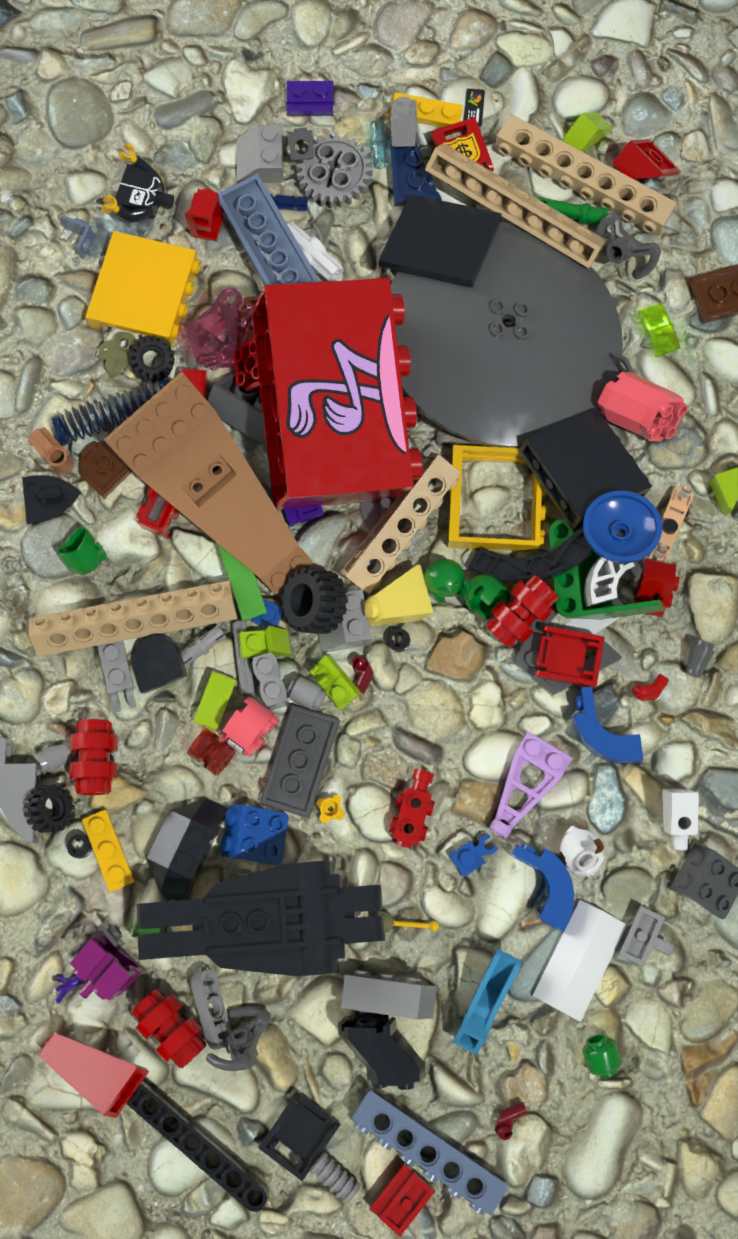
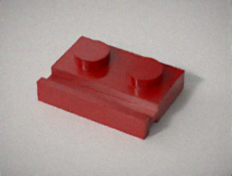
(402, 1199)

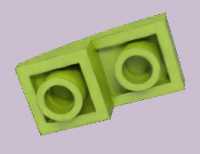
(214, 700)

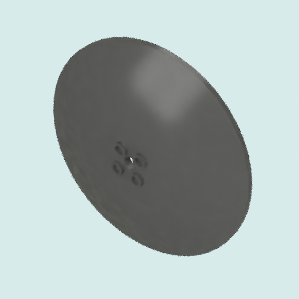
(501, 380)

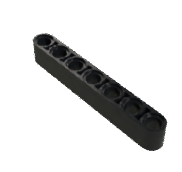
(198, 1155)

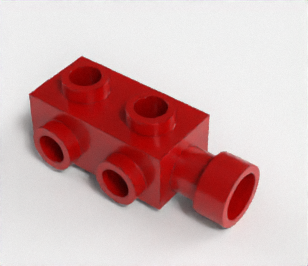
(412, 815)

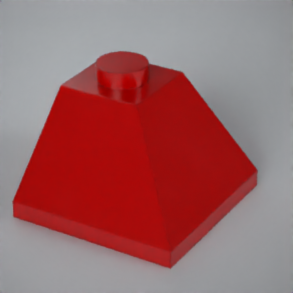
(644, 160)

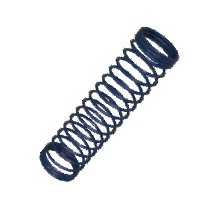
(63, 433)

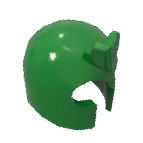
(81, 552)
(444, 579)
(484, 594)

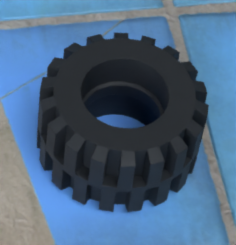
(314, 601)

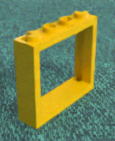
(501, 455)

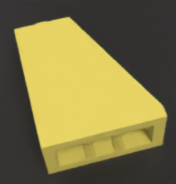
(400, 601)

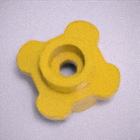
(334, 802)

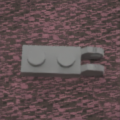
(117, 673)

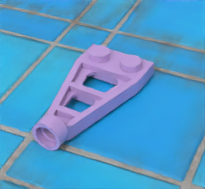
(543, 757)

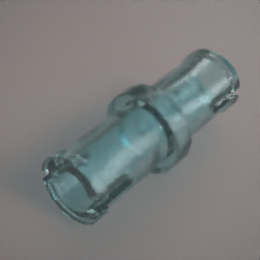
(378, 144)

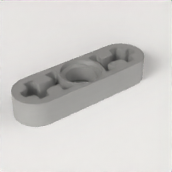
(202, 1002)

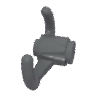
(626, 246)
(242, 1042)

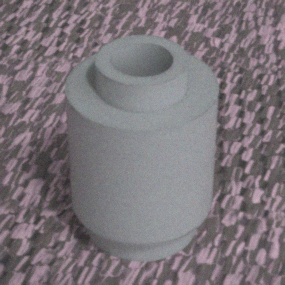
(306, 693)

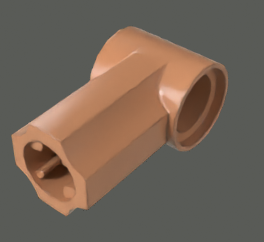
(51, 450)

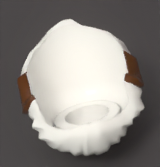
(582, 851)

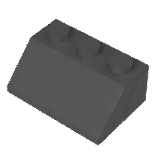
(239, 408)

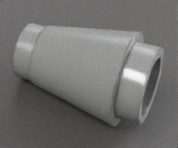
(55, 756)

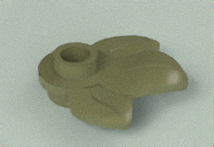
(117, 357)

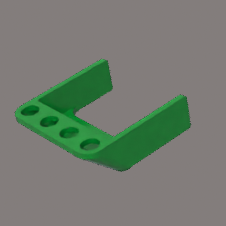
(571, 585)

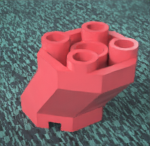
(642, 407)

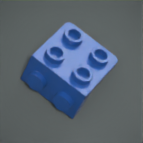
(254, 834)

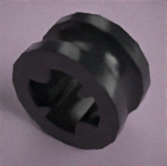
(406, 637)
(71, 848)

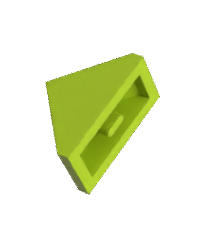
(587, 131)
(726, 489)

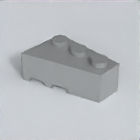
(388, 996)

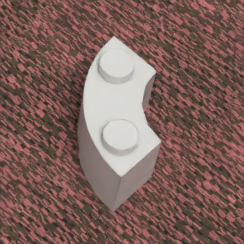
(603, 580)

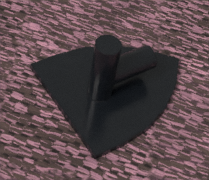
(47, 497)

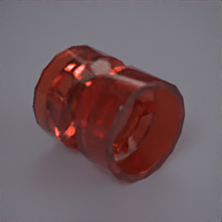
(209, 750)

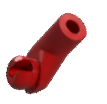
(650, 692)

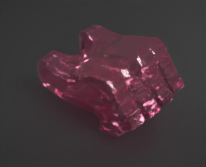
(218, 319)

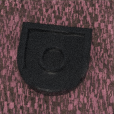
(157, 663)

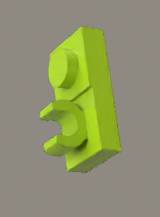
(335, 682)

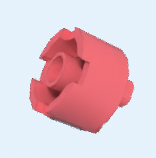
(248, 727)

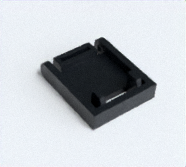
(303, 1132)

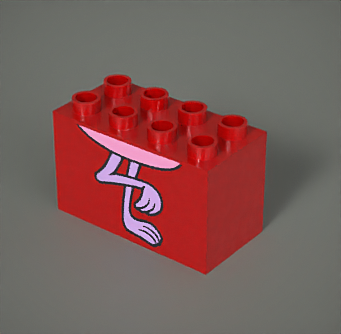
(334, 392)

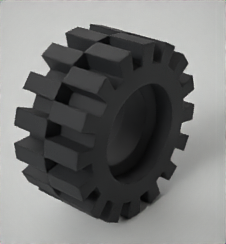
(160, 347)
(61, 808)

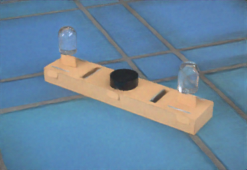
(671, 522)

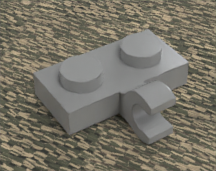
(643, 937)

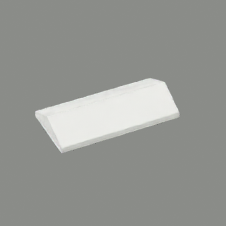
(579, 960)

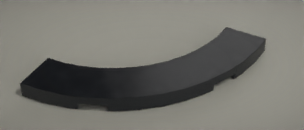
(544, 565)

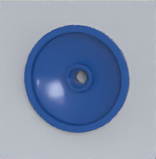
(626, 514)

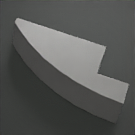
(15, 785)

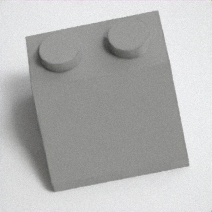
(261, 153)
(353, 630)

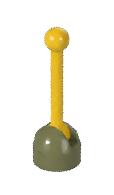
(389, 923)

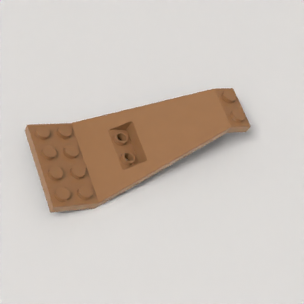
(177, 444)

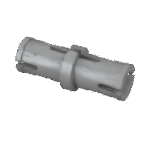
(202, 645)

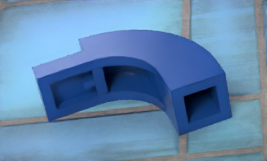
(597, 740)
(559, 885)

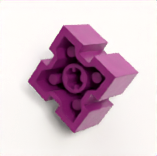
(106, 967)

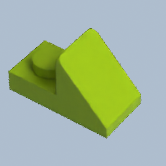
(263, 642)

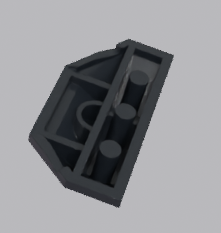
(184, 846)

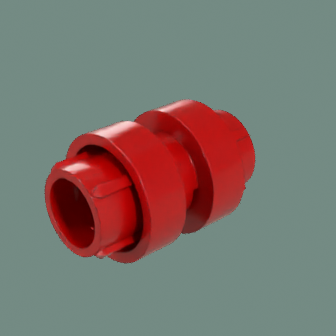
(507, 618)
(93, 744)
(161, 1019)

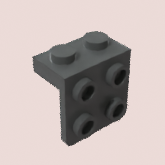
(708, 880)

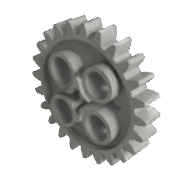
(354, 175)

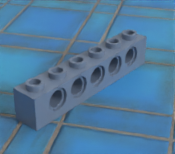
(492, 1187)

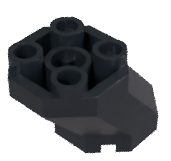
(382, 1050)

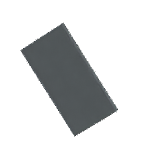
(300, 761)

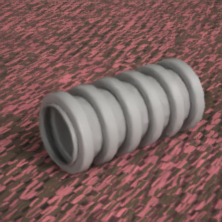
(335, 1178)

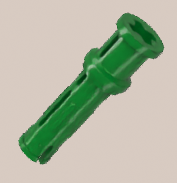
(584, 213)

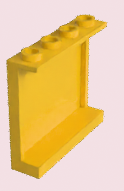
(143, 287)

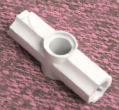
(317, 255)

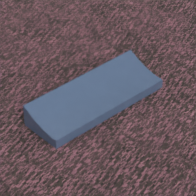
(265, 234)

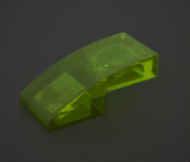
(660, 329)

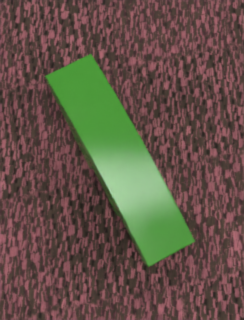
(244, 587)

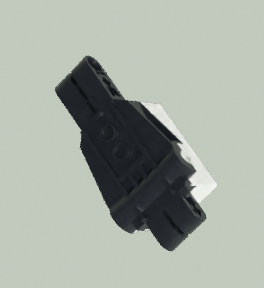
(267, 921)

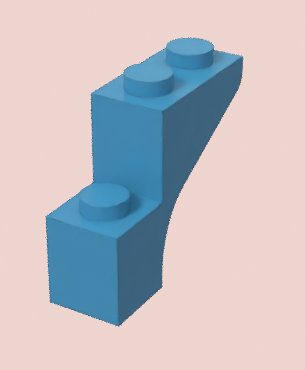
(486, 1001)

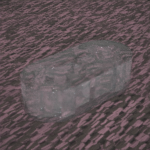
(182, 351)

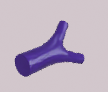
(68, 985)

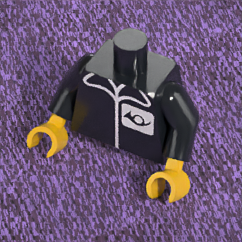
(139, 191)

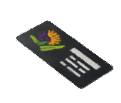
(474, 105)

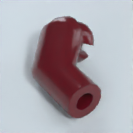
(364, 671)
(506, 1120)

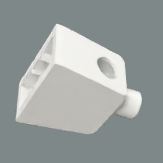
(679, 804)

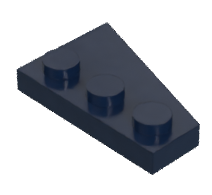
(410, 175)

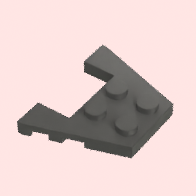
(529, 652)

